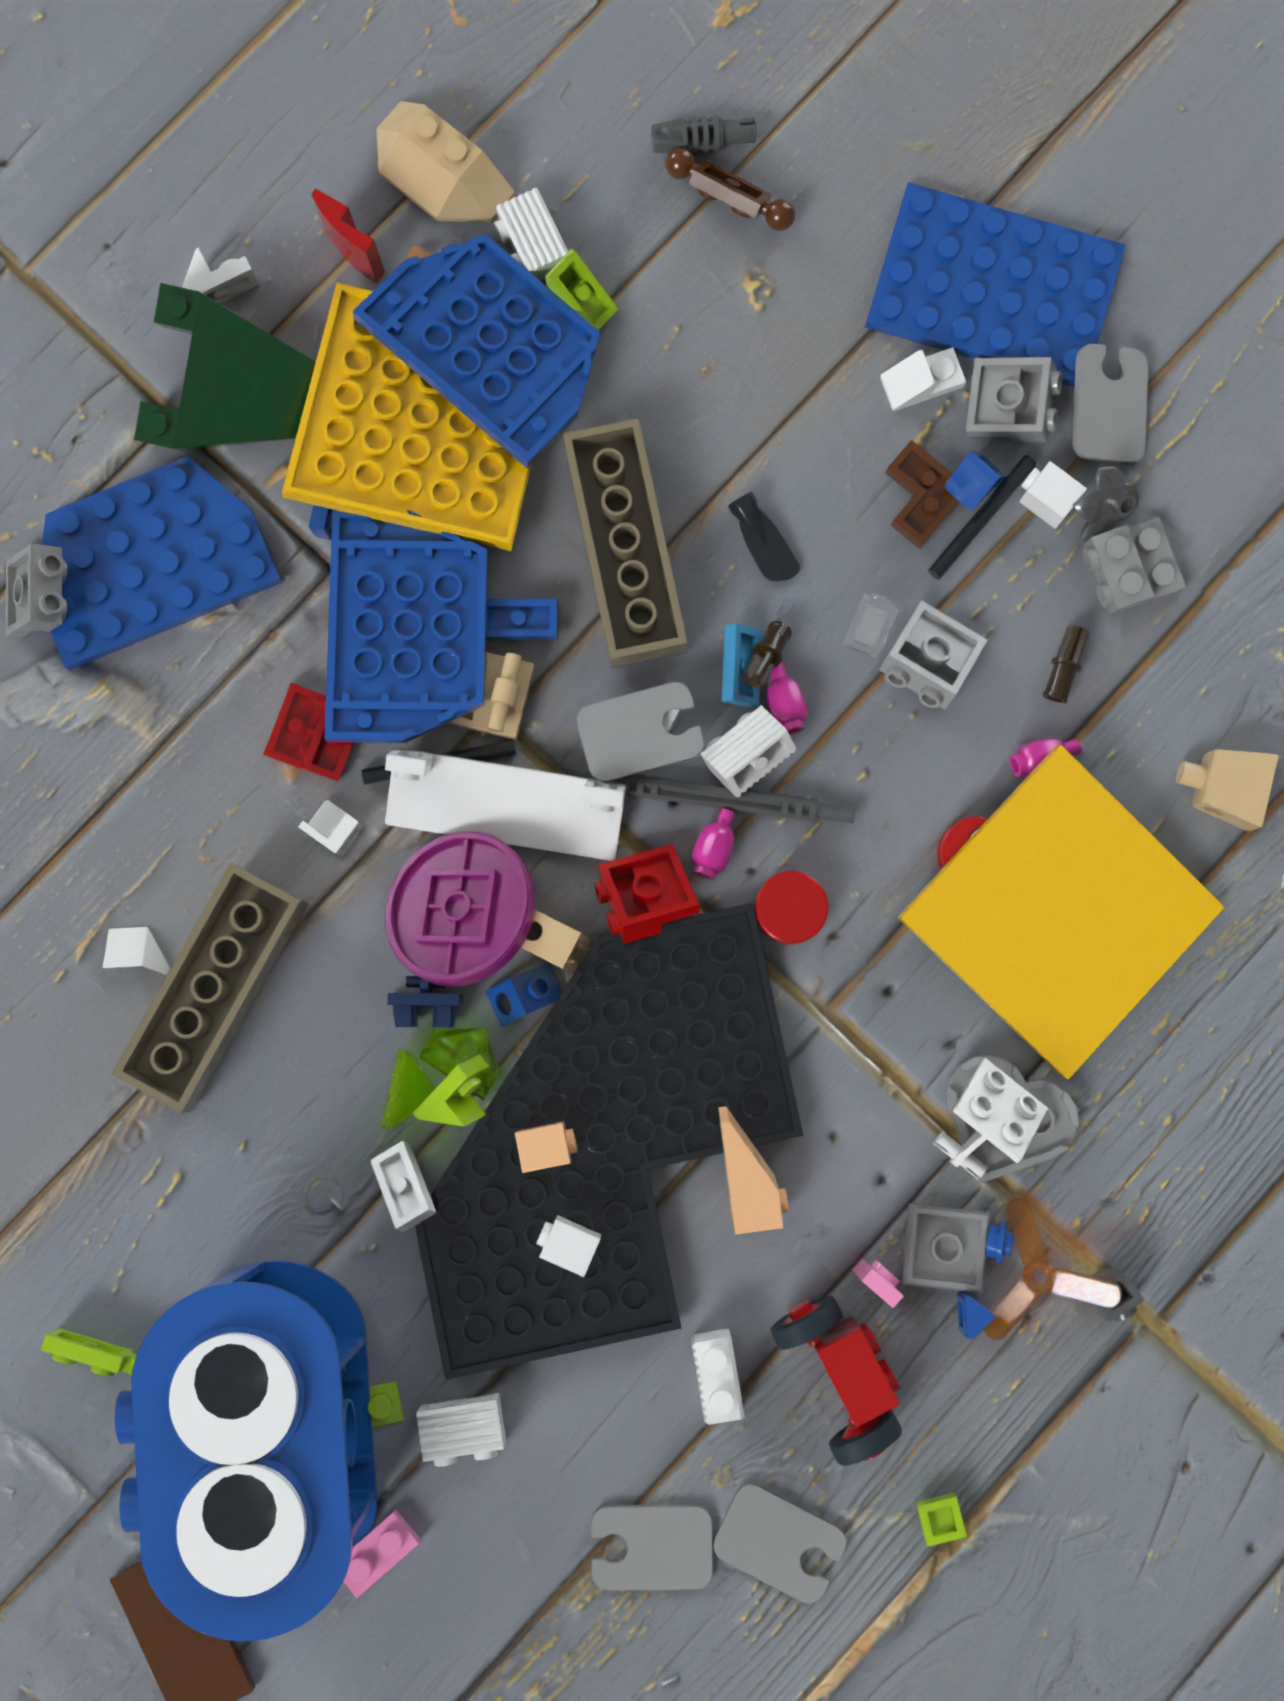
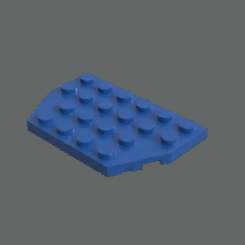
(487, 341)
(153, 558)
(402, 630)

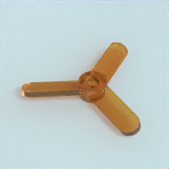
(1058, 1280)

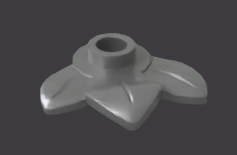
(1106, 504)

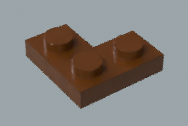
(930, 502)

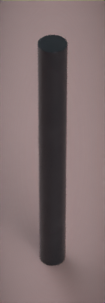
(982, 517)
(479, 753)

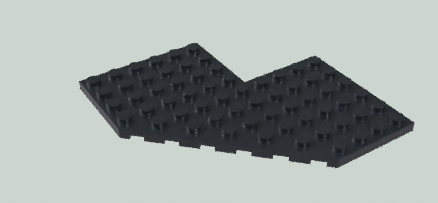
(637, 1068)

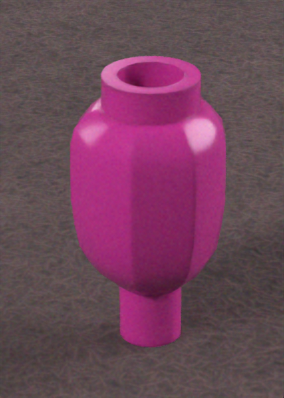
(786, 701)
(1032, 753)
(714, 846)

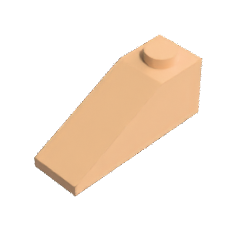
(751, 1183)

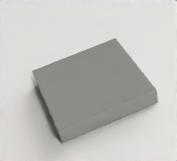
(945, 1248)

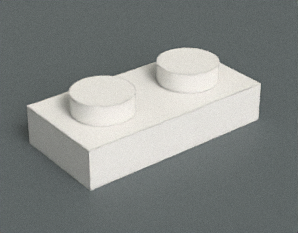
(403, 1186)

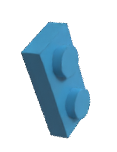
(737, 655)

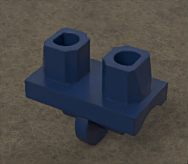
(407, 1004)

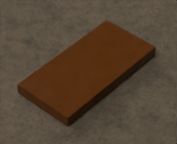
(181, 1659)

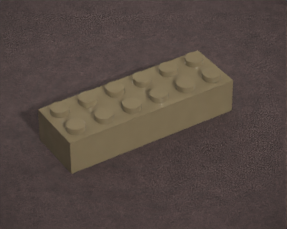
(625, 543)
(210, 989)

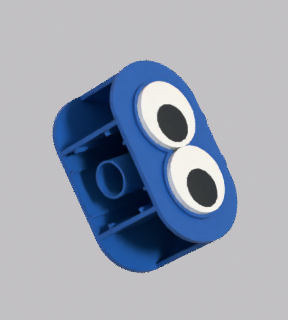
(251, 1450)

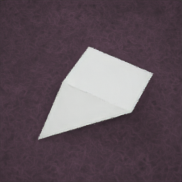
(134, 949)

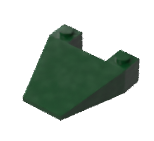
(236, 380)

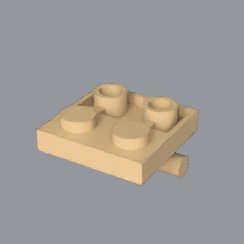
(505, 697)

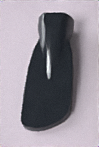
(764, 540)

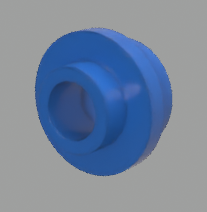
(999, 1242)

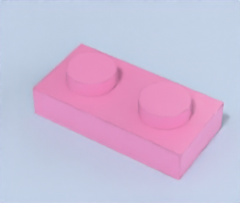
(879, 1280)
(379, 1552)

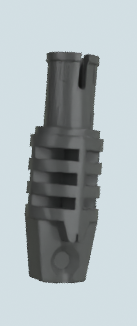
(702, 134)

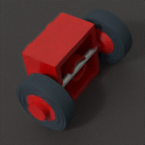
(860, 1379)

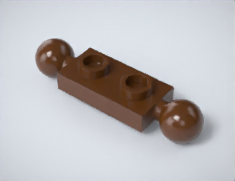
(722, 185)

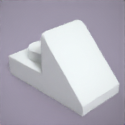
(223, 283)
(922, 378)

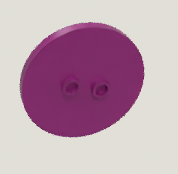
(460, 908)

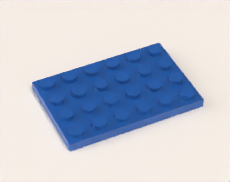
(992, 281)

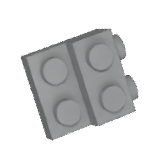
(1013, 398)
(1133, 566)
(35, 590)
(932, 656)

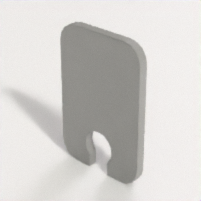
(1109, 412)
(628, 732)
(769, 1535)
(665, 1547)

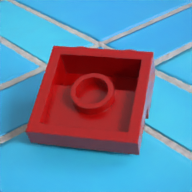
(645, 893)

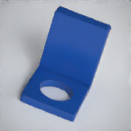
(526, 993)

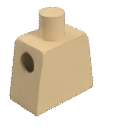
(1231, 785)
(557, 943)

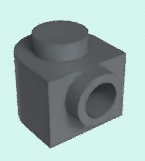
(1130, 1296)

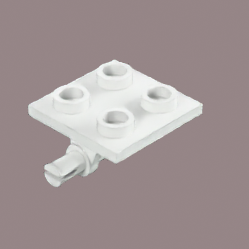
(998, 1113)

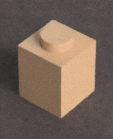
(545, 1146)

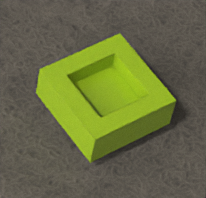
(941, 1519)

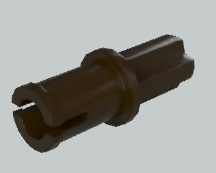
(766, 654)
(1066, 664)

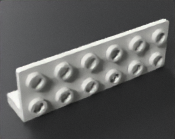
(505, 802)

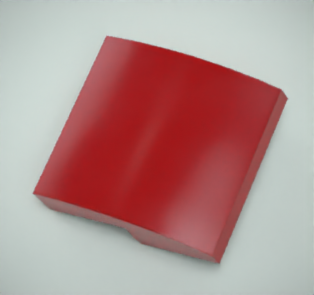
(351, 243)
(300, 735)

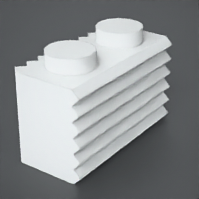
(530, 233)
(748, 750)
(717, 1376)
(461, 1429)

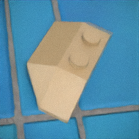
(438, 166)

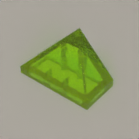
(454, 1046)
(407, 1089)

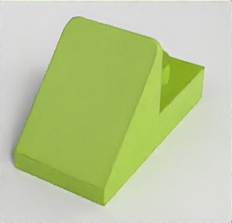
(580, 290)
(452, 1098)

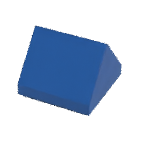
(972, 1315)

